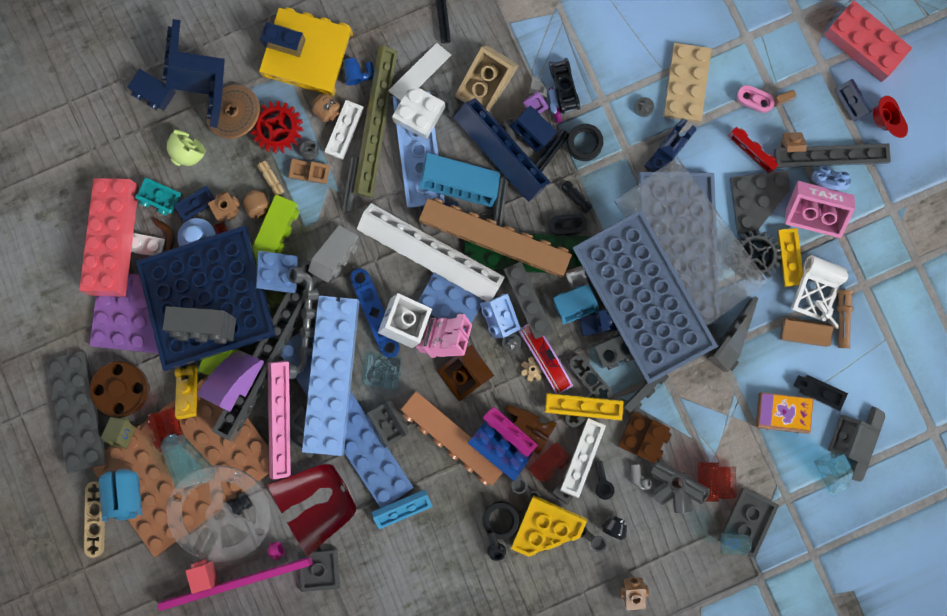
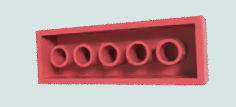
(109, 237)

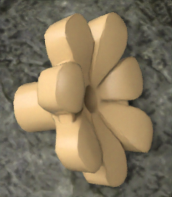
(527, 371)

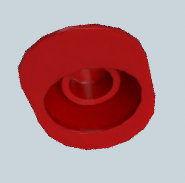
(889, 117)

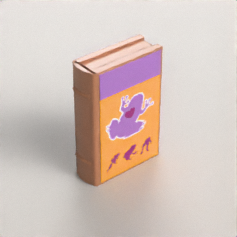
(784, 413)

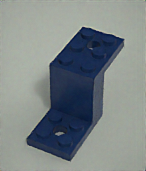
(193, 73)

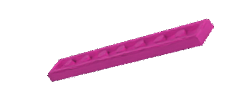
(235, 583)

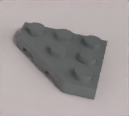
(757, 198)

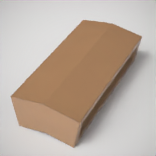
(806, 332)

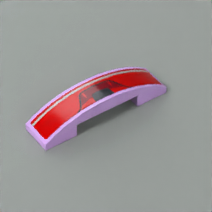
(547, 360)

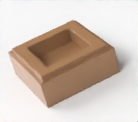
(784, 98)

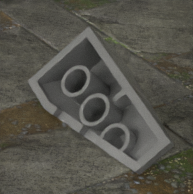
(732, 342)

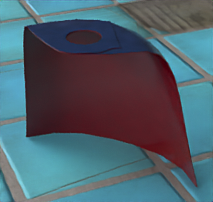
(321, 520)

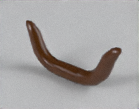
(170, 236)

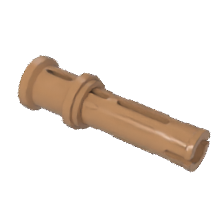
(844, 309)

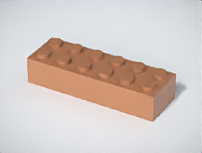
(451, 436)

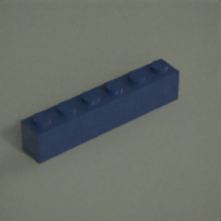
(501, 149)

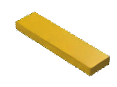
(584, 406)

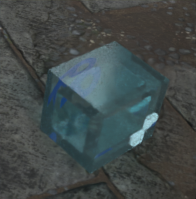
(735, 543)

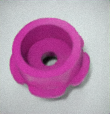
(276, 550)

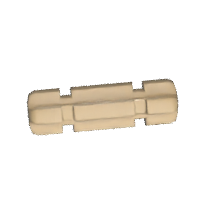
(270, 178)

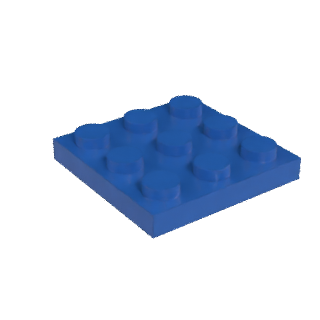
(499, 451)

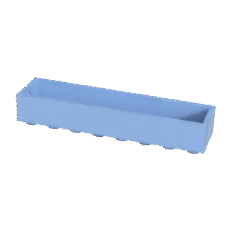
(331, 376)

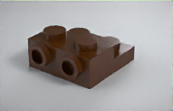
(644, 437)

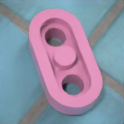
(755, 97)

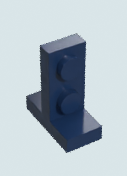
(597, 323)

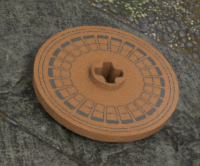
(245, 113)

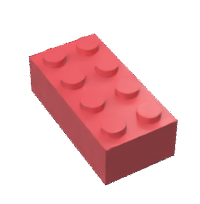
(868, 41)

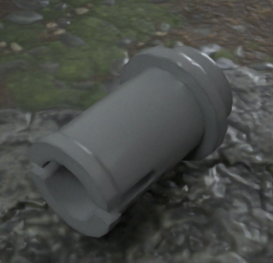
(506, 126)

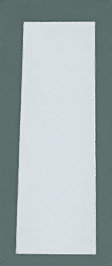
(420, 71)

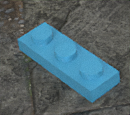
(401, 509)

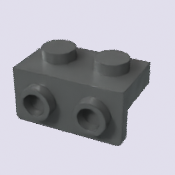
(387, 423)

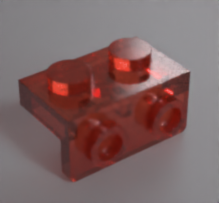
(164, 424)
(548, 462)

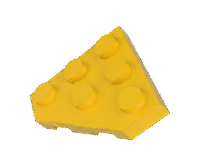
(547, 527)

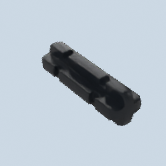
(576, 196)

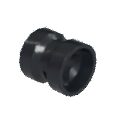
(240, 503)

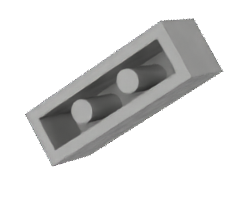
(334, 254)

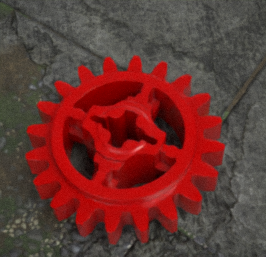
(291, 134)

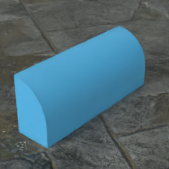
(459, 180)

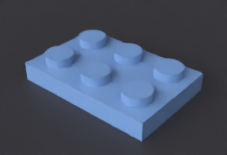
(449, 299)

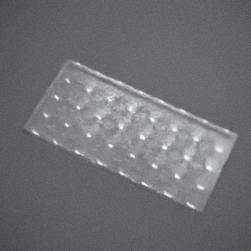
(695, 239)

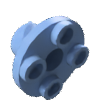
(831, 179)
(195, 230)

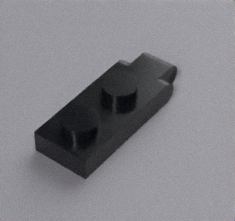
(821, 391)

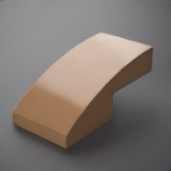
(308, 172)

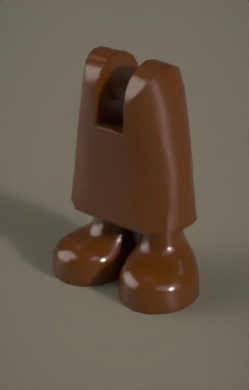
(528, 422)

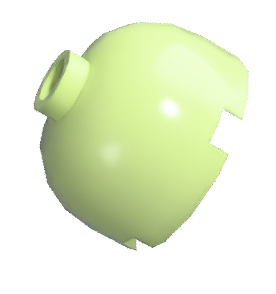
(184, 150)

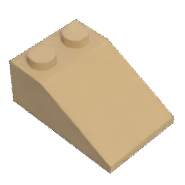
(487, 77)

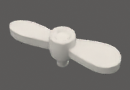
(826, 314)

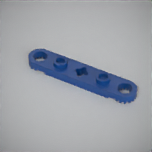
(369, 299)

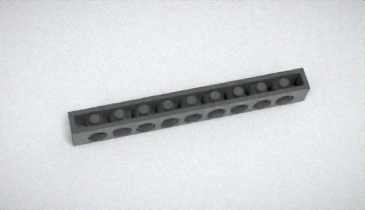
(268, 350)

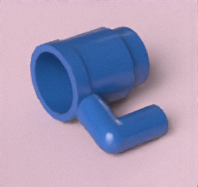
(353, 74)

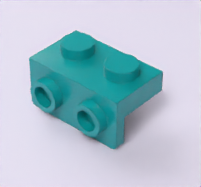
(158, 196)

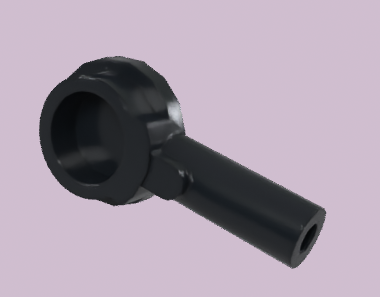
(604, 488)
(496, 550)

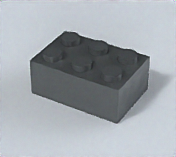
(199, 324)

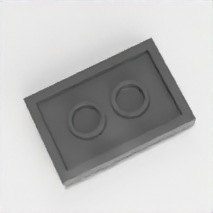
(752, 517)

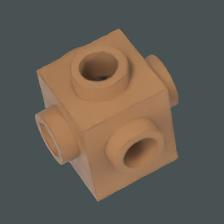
(219, 204)
(634, 593)

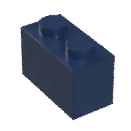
(282, 39)
(150, 89)
(533, 129)

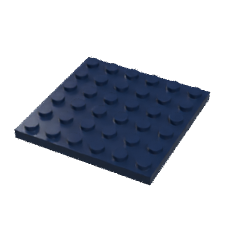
(210, 276)

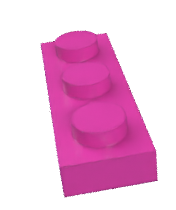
(510, 431)

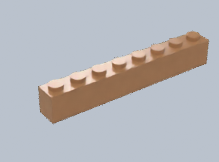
(495, 238)

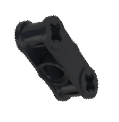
(561, 73)

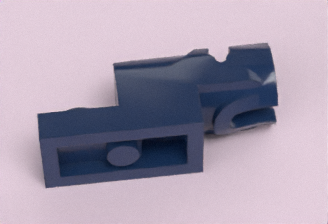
(670, 147)

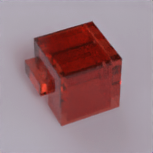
(719, 479)

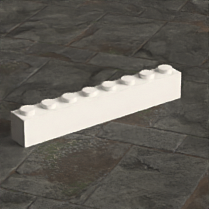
(430, 252)

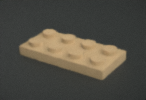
(687, 82)

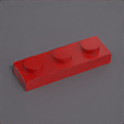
(753, 149)

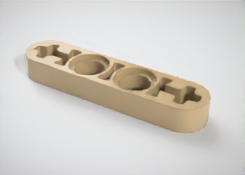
(90, 519)

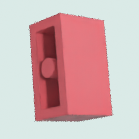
(202, 576)

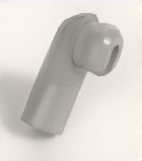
(638, 479)

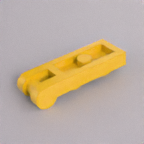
(186, 392)

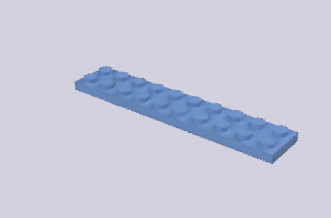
(362, 446)

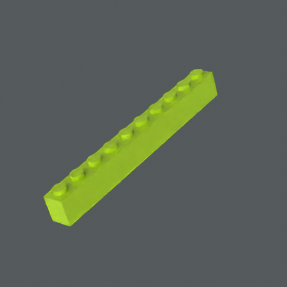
(269, 239)

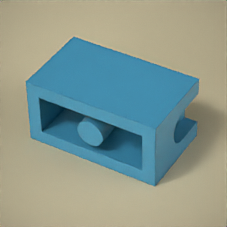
(575, 304)

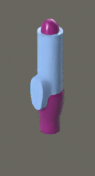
(554, 105)

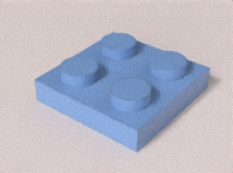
(274, 271)

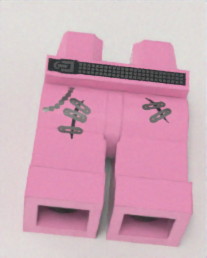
(444, 336)

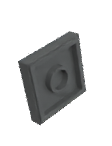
(322, 573)

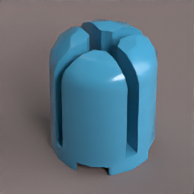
(120, 495)

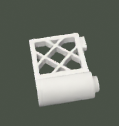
(820, 272)

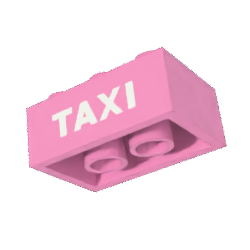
(819, 209)

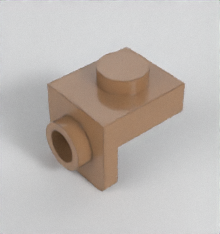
(793, 142)

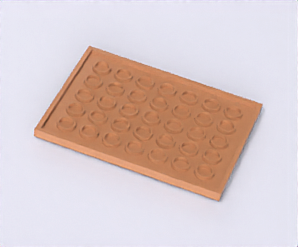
(247, 453)

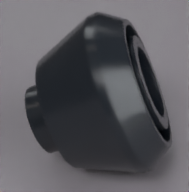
(615, 528)

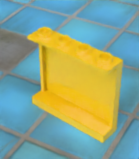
(320, 57)

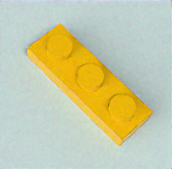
(791, 257)

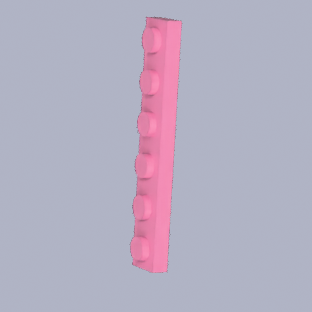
(279, 419)

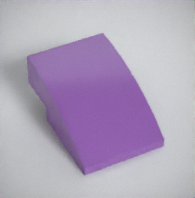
(230, 380)

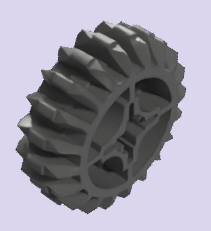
(769, 247)

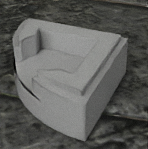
(537, 85)

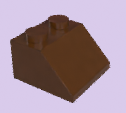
(465, 373)

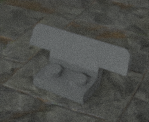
(857, 440)

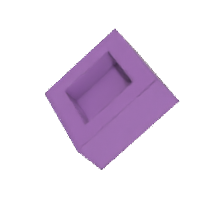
(536, 102)

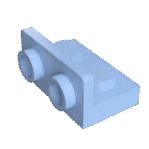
(500, 316)

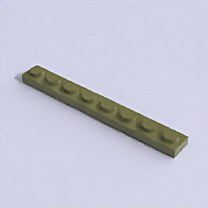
(375, 122)

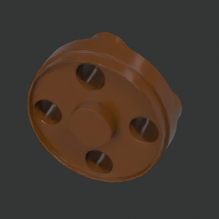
(119, 389)

